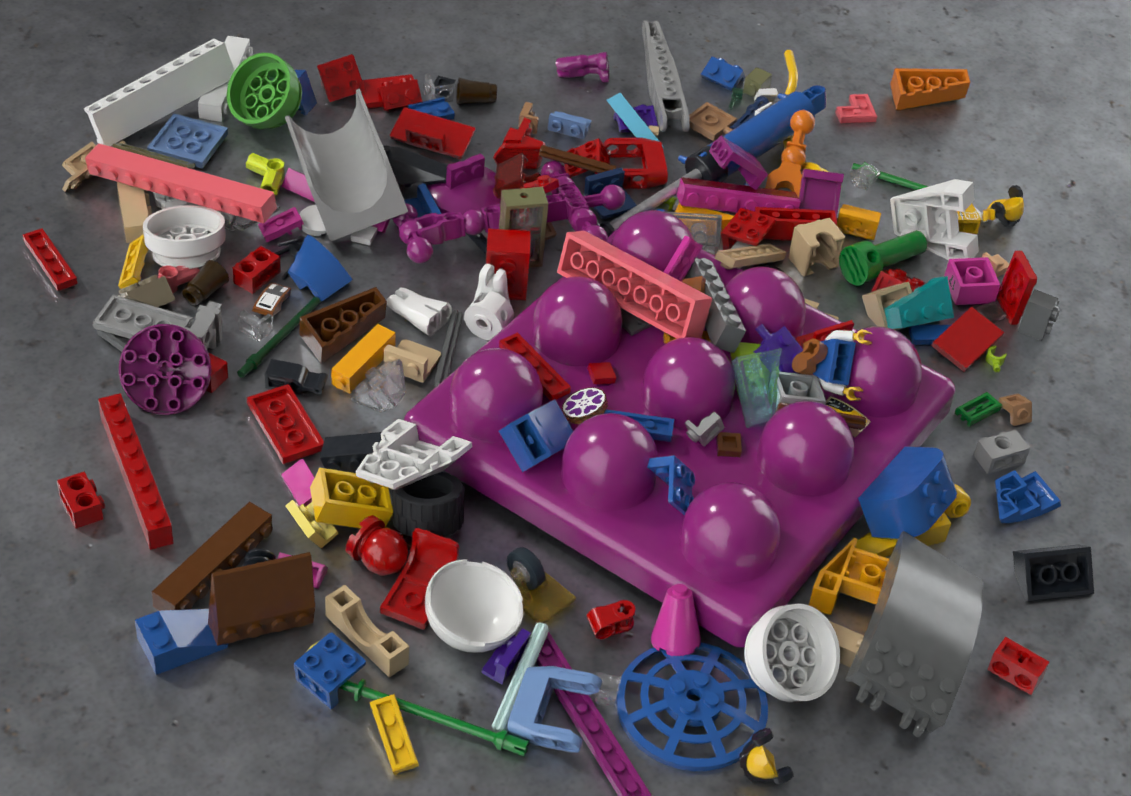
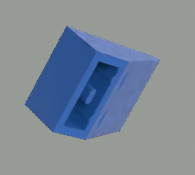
(537, 435)

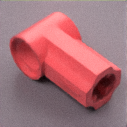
(177, 275)

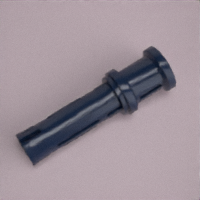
(750, 111)

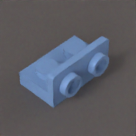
(569, 124)

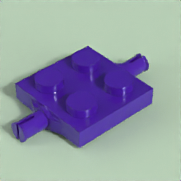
(777, 340)

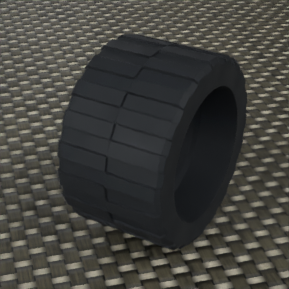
(429, 504)

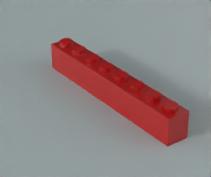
(136, 472)

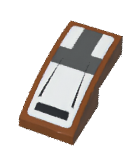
(271, 299)

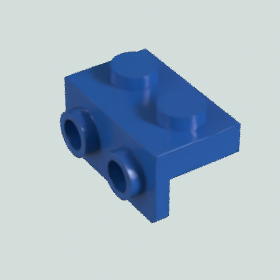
(722, 73)

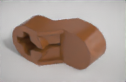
(813, 353)

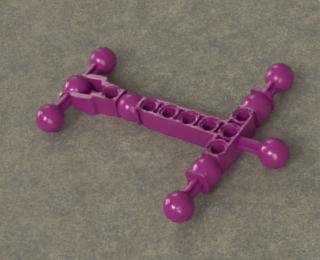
(563, 204)

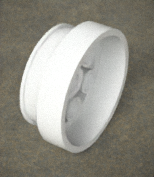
(184, 235)
(793, 653)

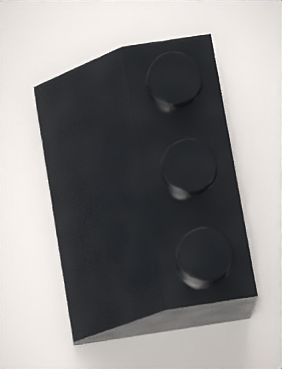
(1054, 571)

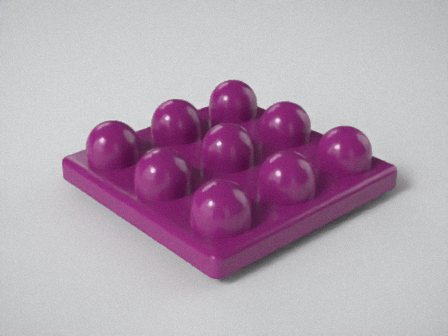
(754, 518)

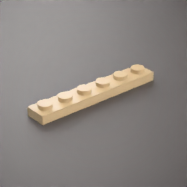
(749, 256)

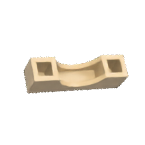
(383, 649)

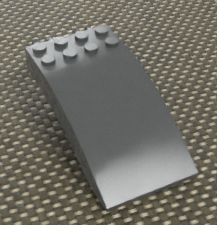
(919, 635)

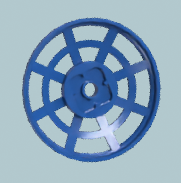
(688, 711)

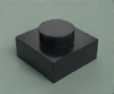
(444, 81)

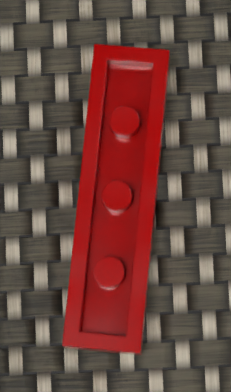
(50, 259)
(552, 383)

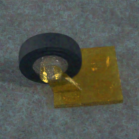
(540, 592)

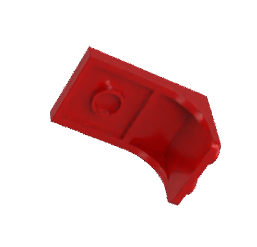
(426, 557)

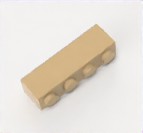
(133, 210)

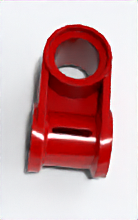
(609, 620)

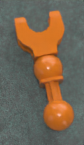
(793, 156)

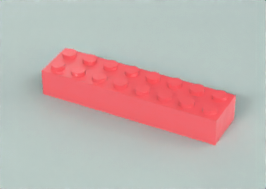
(636, 285)

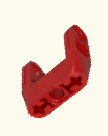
(652, 158)

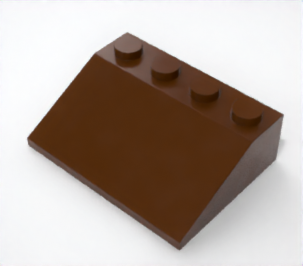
(261, 598)

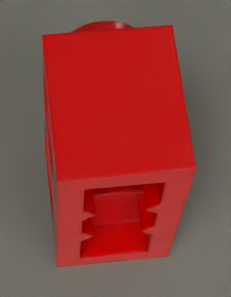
(256, 269)
(80, 499)
(1018, 665)

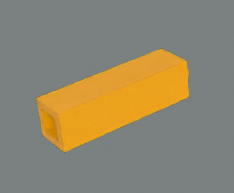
(361, 358)

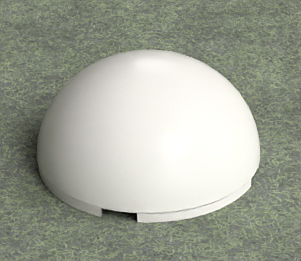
(473, 606)

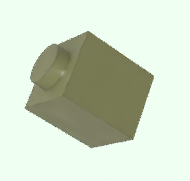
(756, 80)

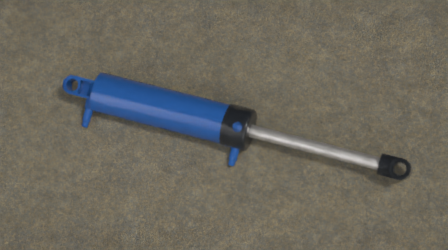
(754, 136)

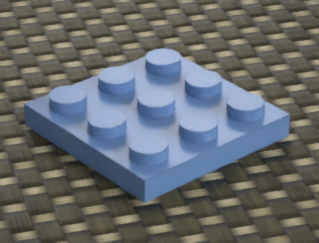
(188, 139)

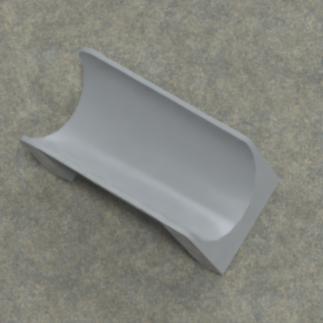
(349, 174)

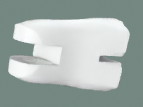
(492, 282)
(421, 311)

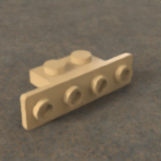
(77, 167)

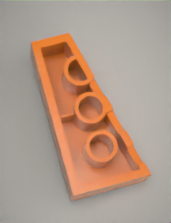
(927, 86)

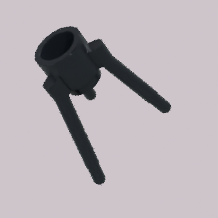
(294, 247)

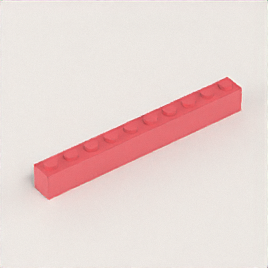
(181, 183)

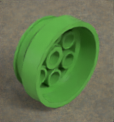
(264, 91)

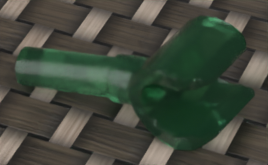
(736, 94)

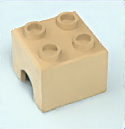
(816, 243)

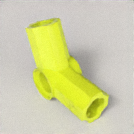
(272, 170)

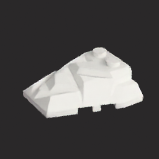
(405, 459)

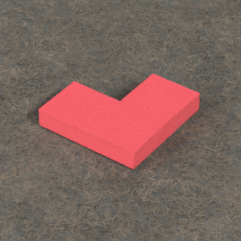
(859, 111)

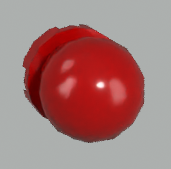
(378, 547)

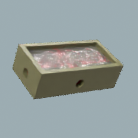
(526, 211)

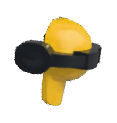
(1009, 210)
(759, 761)

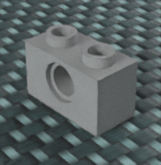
(1001, 451)

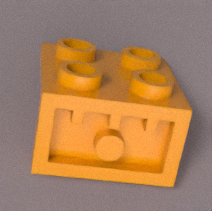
(858, 221)

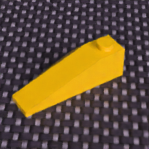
(885, 546)

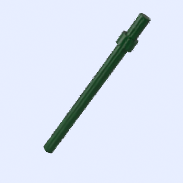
(255, 360)

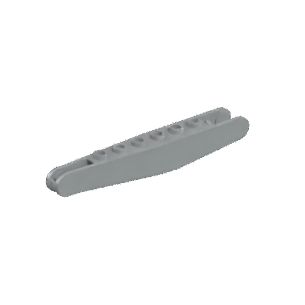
(663, 77)

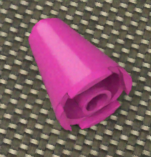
(677, 623)

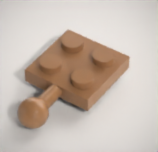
(711, 121)

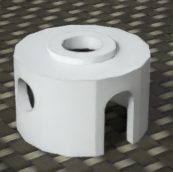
(484, 316)

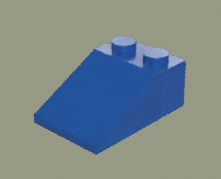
(175, 637)

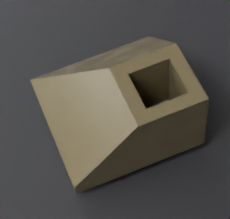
(151, 291)

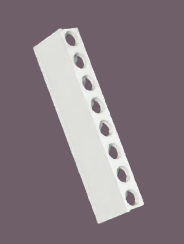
(162, 94)

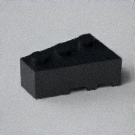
(347, 451)

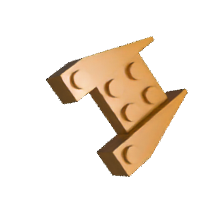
(850, 573)

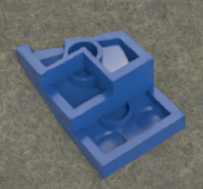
(318, 269)
(1023, 497)

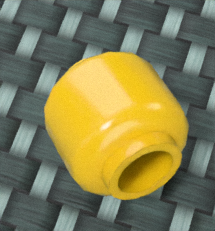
(960, 505)

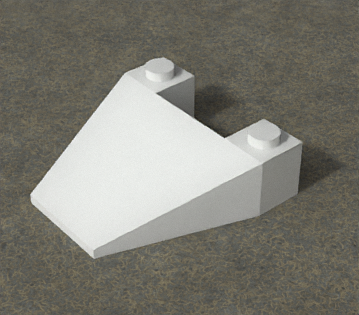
(936, 216)

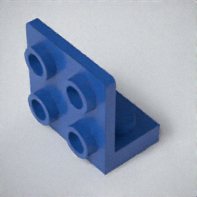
(678, 477)
(327, 668)

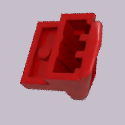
(520, 142)

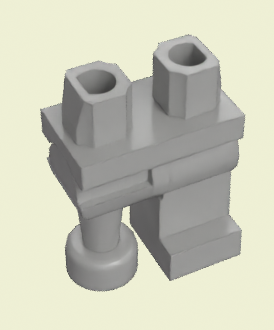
(208, 324)

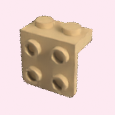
(416, 358)

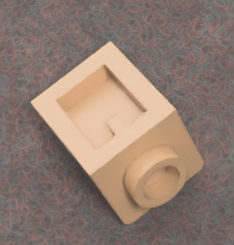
(998, 263)

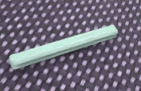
(527, 660)

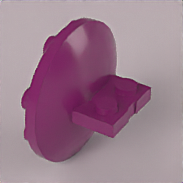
(466, 187)
(165, 369)

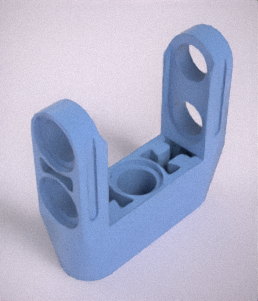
(533, 700)

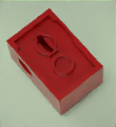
(510, 252)

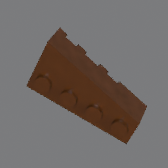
(341, 323)

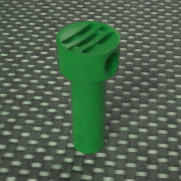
(865, 261)

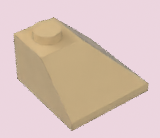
(878, 300)

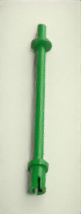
(501, 740)

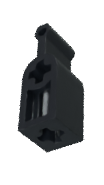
(296, 375)

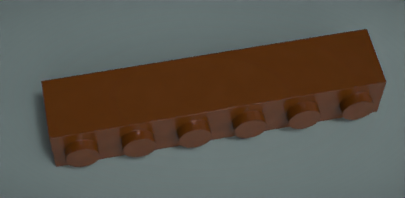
(219, 553)

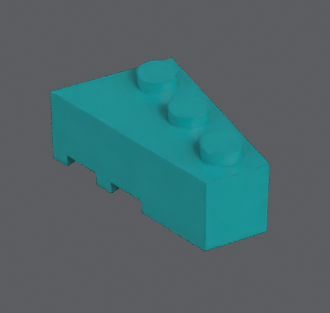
(922, 306)

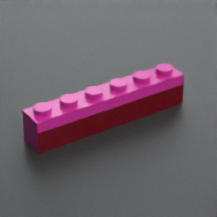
(732, 196)

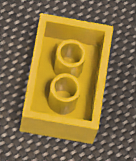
(347, 499)

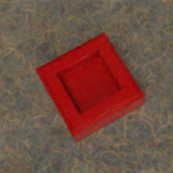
(601, 373)

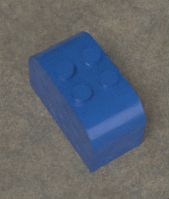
(908, 493)

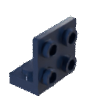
(595, 184)

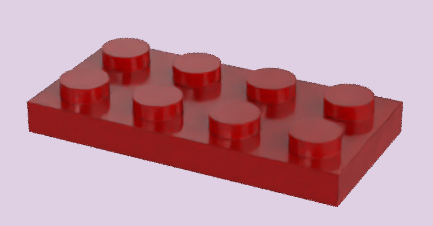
(285, 423)

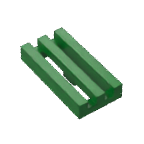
(981, 411)

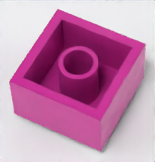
(972, 281)

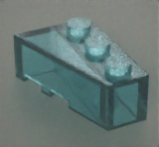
(757, 385)

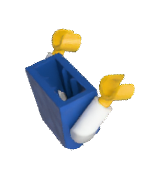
(836, 367)

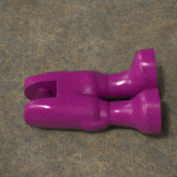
(582, 65)

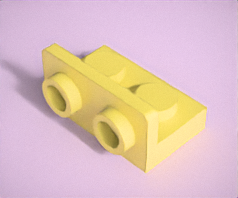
(317, 532)

